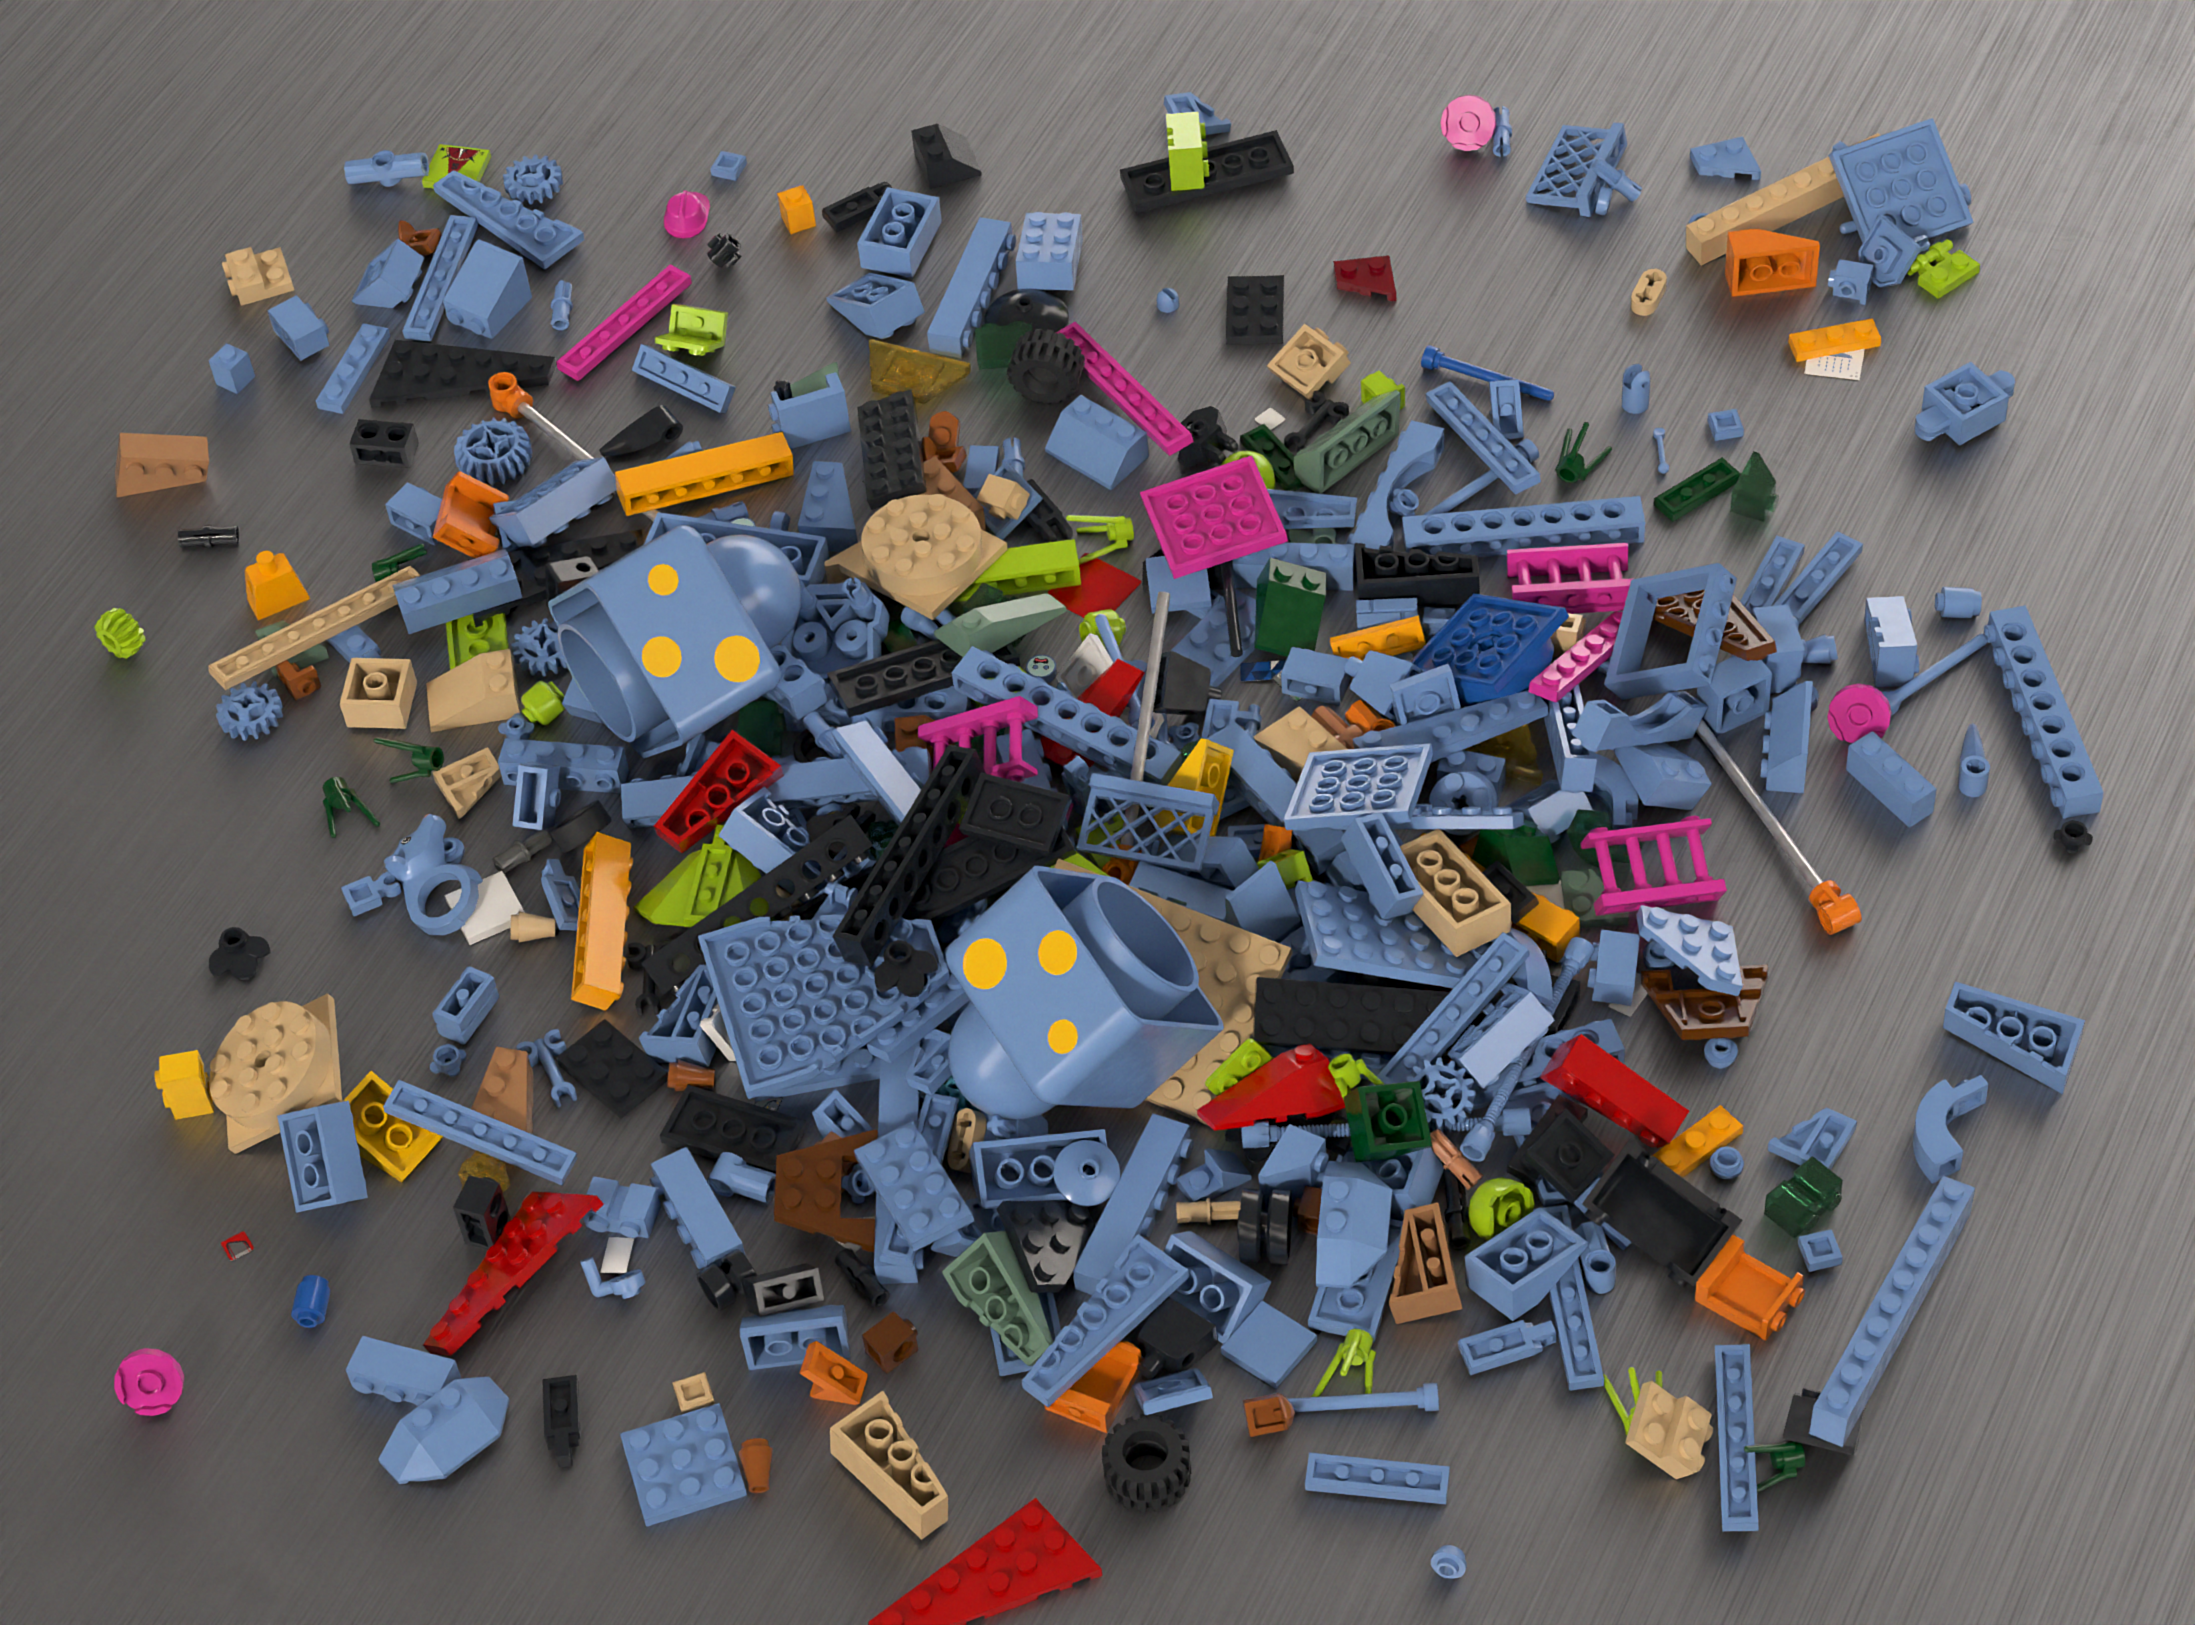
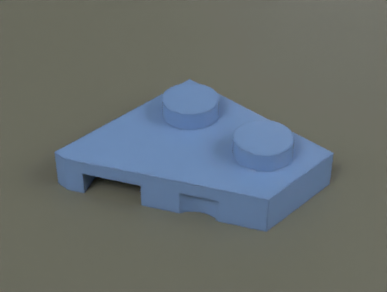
(1819, 1137)

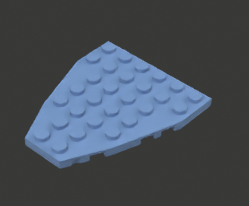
(797, 1002)

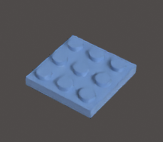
(683, 1464)

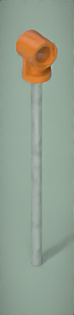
(510, 398)
(1123, 868)
(1833, 911)

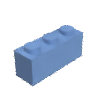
(1891, 779)
(1382, 865)
(399, 1371)

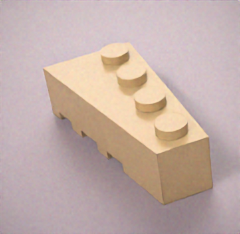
(1293, 738)
(890, 1465)

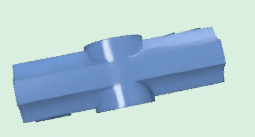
(386, 168)

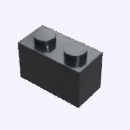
(783, 1289)

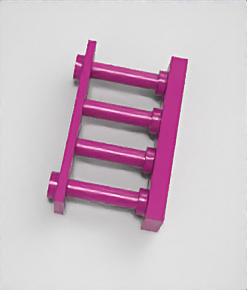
(1576, 597)
(986, 721)
(1673, 891)

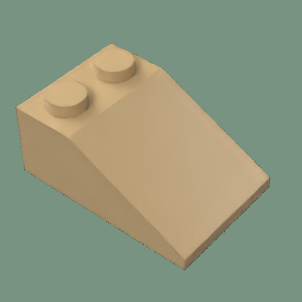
(474, 692)

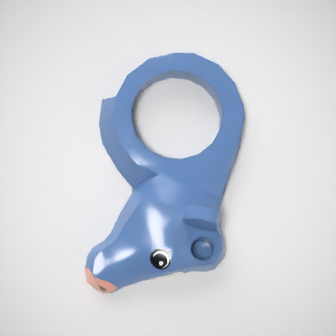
(421, 867)

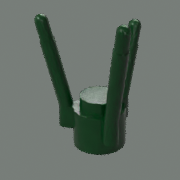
(1571, 465)
(390, 565)
(423, 757)
(339, 796)
(1783, 1455)

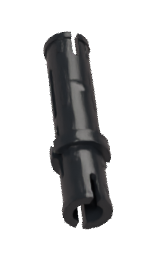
(1457, 1211)

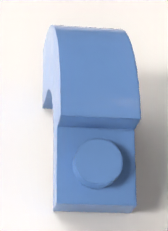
(1615, 791)
(1932, 1143)

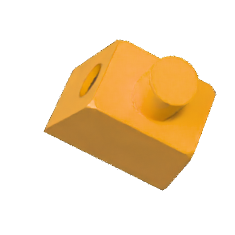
(273, 585)

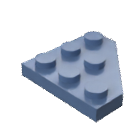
(1697, 944)

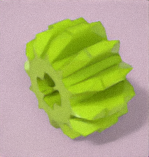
(119, 633)

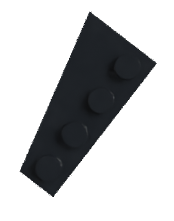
(1429, 578)

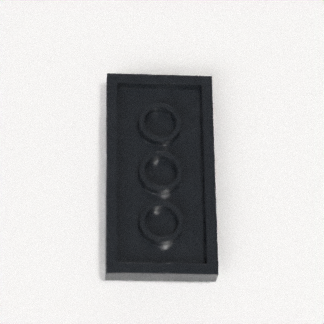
(720, 1124)

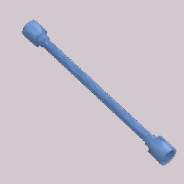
(1511, 1122)
(1479, 1139)

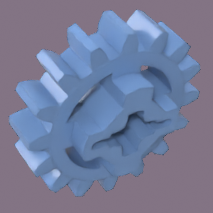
(533, 179)
(538, 648)
(249, 710)
(1451, 1086)

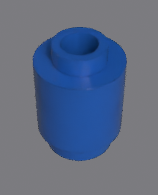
(311, 1301)

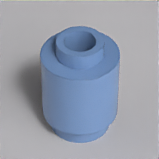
(1958, 602)

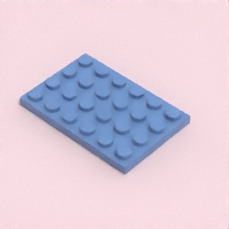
(1351, 936)

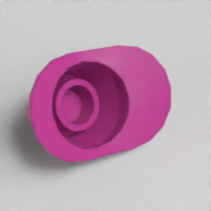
(686, 214)

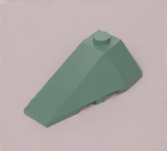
(999, 623)
(995, 1288)

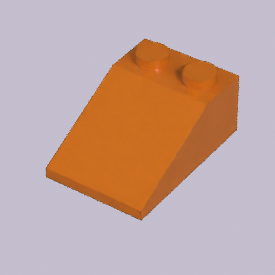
(1769, 262)

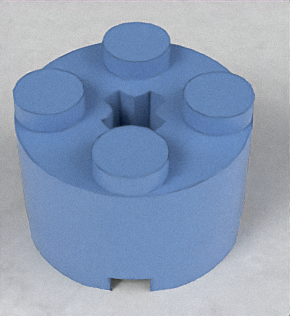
(1473, 785)

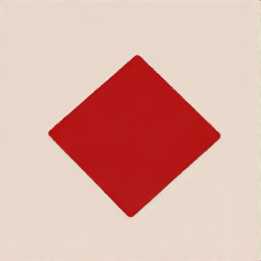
(1100, 588)

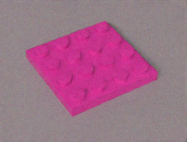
(1213, 517)

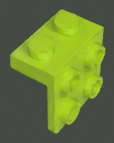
(694, 329)
(1239, 1065)

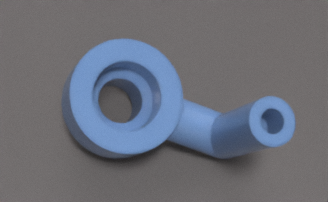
(626, 1284)

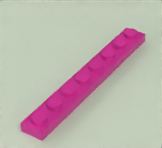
(1129, 393)

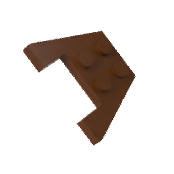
(1705, 1012)
(811, 1190)

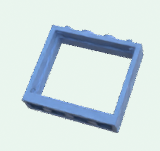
(1623, 671)

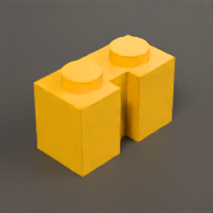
(184, 1084)

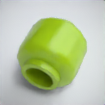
(1116, 623)
(542, 703)

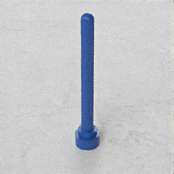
(1433, 358)

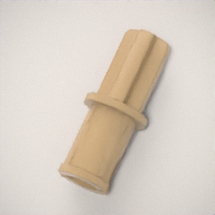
(1206, 1211)

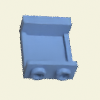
(811, 415)

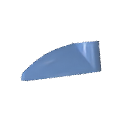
(1973, 766)

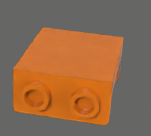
(465, 516)
(1748, 1290)
(1102, 1389)

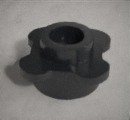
(2073, 829)

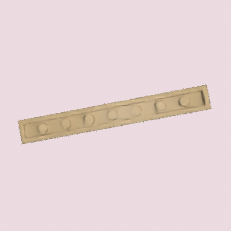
(309, 631)

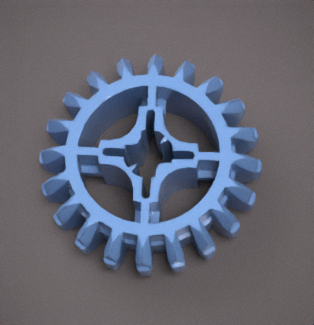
(505, 439)

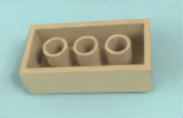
(1457, 897)

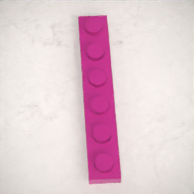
(624, 322)
(1577, 661)

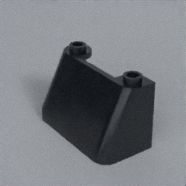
(1661, 1213)

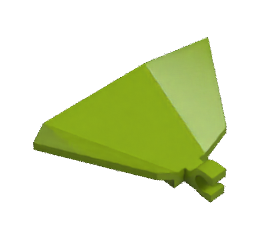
(701, 886)

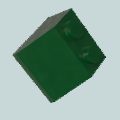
(1521, 851)
(1387, 1120)

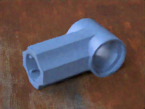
(735, 1176)
(1597, 1258)

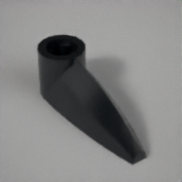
(648, 429)

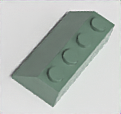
(1349, 443)

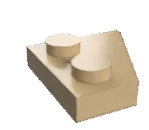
(467, 780)

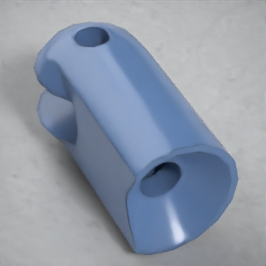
(1635, 389)

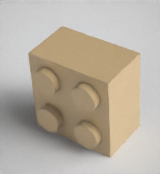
(378, 693)

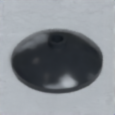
(1031, 306)

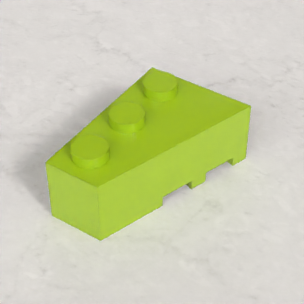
(1186, 151)

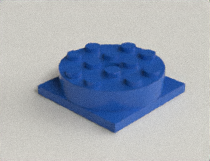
(1493, 646)

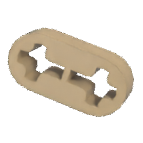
(1644, 291)
(964, 1136)

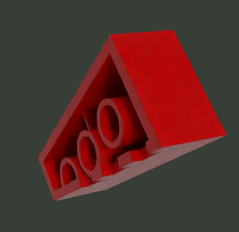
(721, 784)
(1614, 1091)

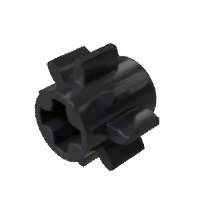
(724, 250)

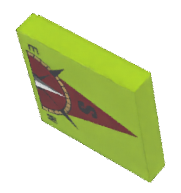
(464, 160)

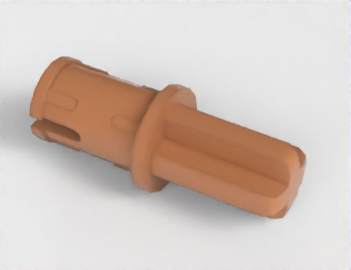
(1454, 1160)

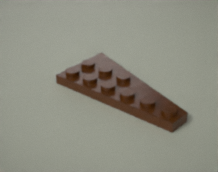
(1742, 632)

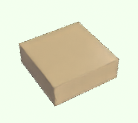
(693, 1393)

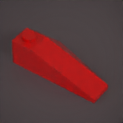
(1109, 694)
(1285, 1086)

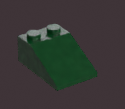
(1288, 607)

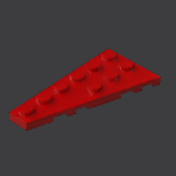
(511, 1261)
(997, 1573)

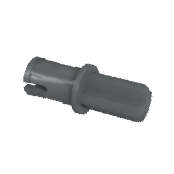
(522, 851)

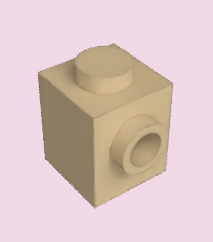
(1003, 497)

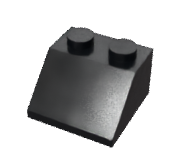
(943, 155)
(1799, 1423)

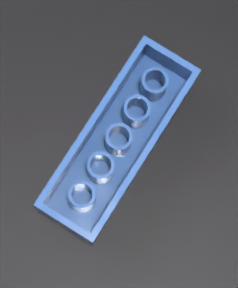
(803, 550)

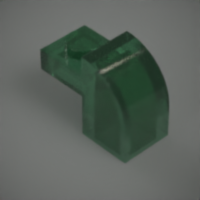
(1581, 825)

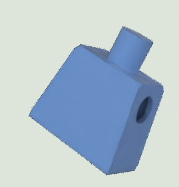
(1375, 675)

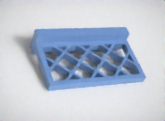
(1588, 187)
(1154, 796)

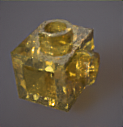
(483, 1165)

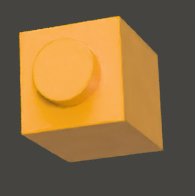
(796, 209)

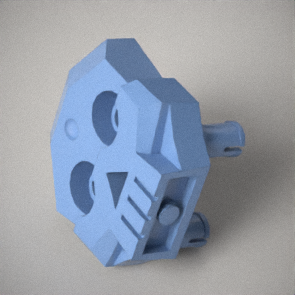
(833, 617)

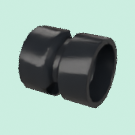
(725, 1281)

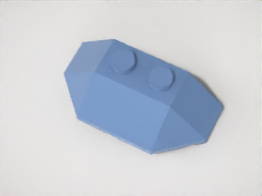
(1351, 1224)
(446, 1430)

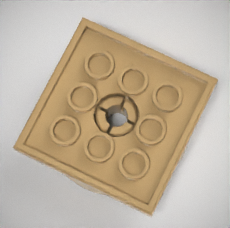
(923, 552)
(275, 1065)

